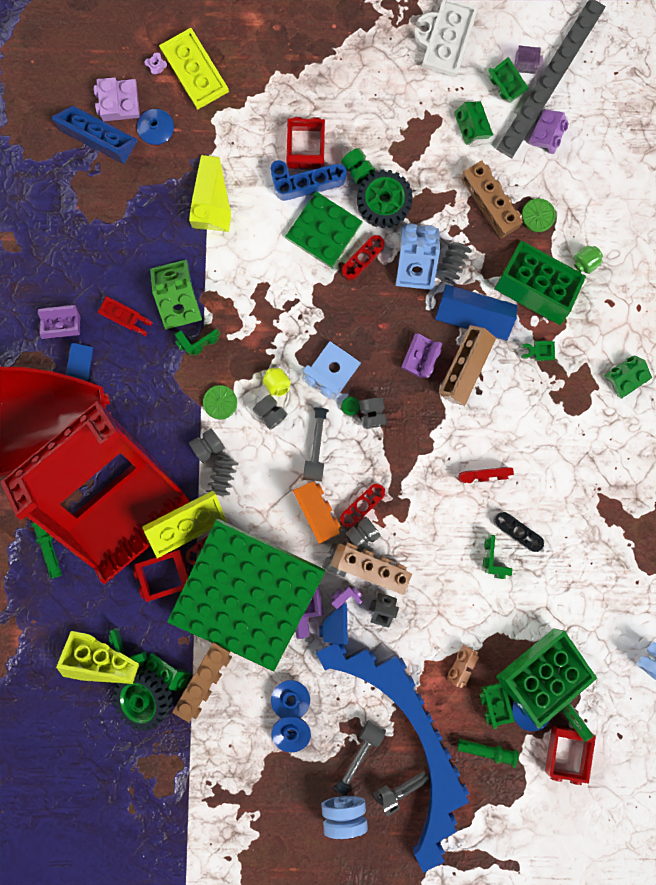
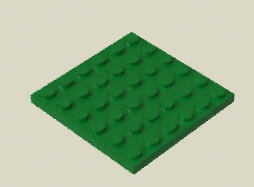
(246, 595)

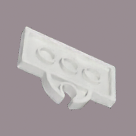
(446, 36)

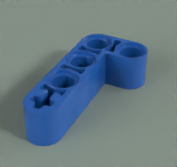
(308, 177)

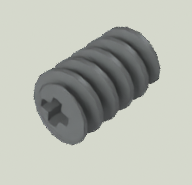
(452, 261)
(222, 475)

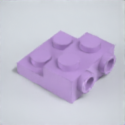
(117, 99)

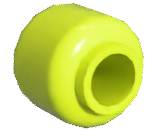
(276, 382)

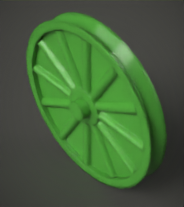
(538, 215)
(220, 402)

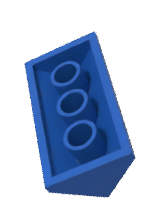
(95, 133)
(469, 308)

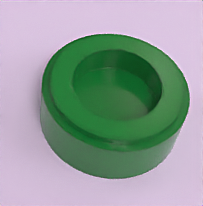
(350, 406)

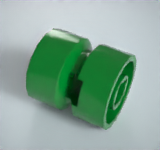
(357, 164)

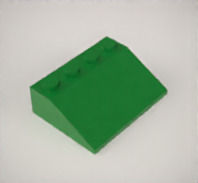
(540, 283)
(547, 677)

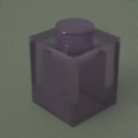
(528, 59)

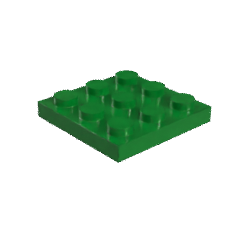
(323, 229)

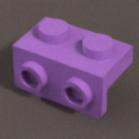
(549, 130)
(59, 321)
(421, 356)
(341, 596)

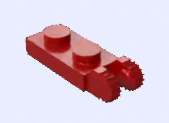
(123, 315)
(484, 474)

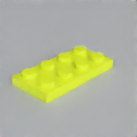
(194, 68)
(183, 524)

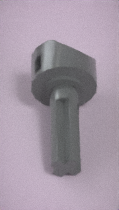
(390, 798)

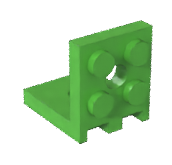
(173, 286)

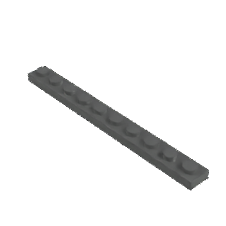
(550, 78)

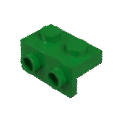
(508, 80)
(473, 122)
(629, 375)
(497, 705)

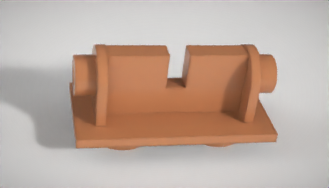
(465, 658)

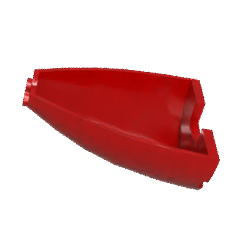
(37, 408)

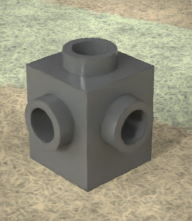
(385, 606)

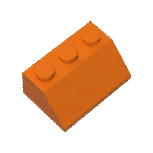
(317, 511)

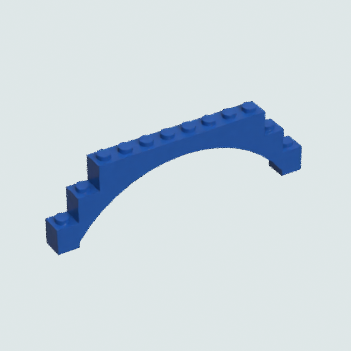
(445, 788)

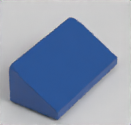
(79, 361)

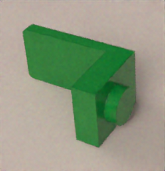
(196, 348)
(499, 572)
(115, 640)
(175, 678)

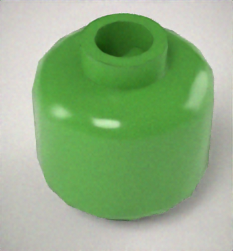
(588, 259)

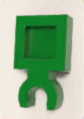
(541, 351)

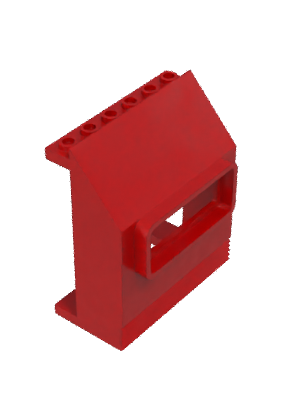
(110, 525)

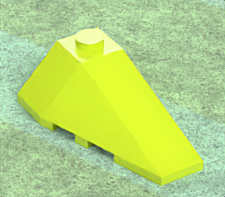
(210, 200)
(94, 661)

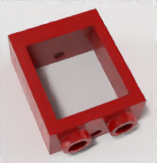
(307, 162)
(182, 568)
(586, 760)

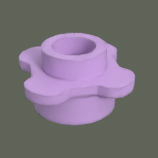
(159, 67)

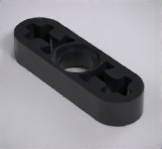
(504, 527)

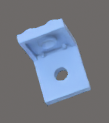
(418, 248)
(326, 381)

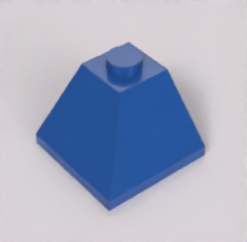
(335, 626)

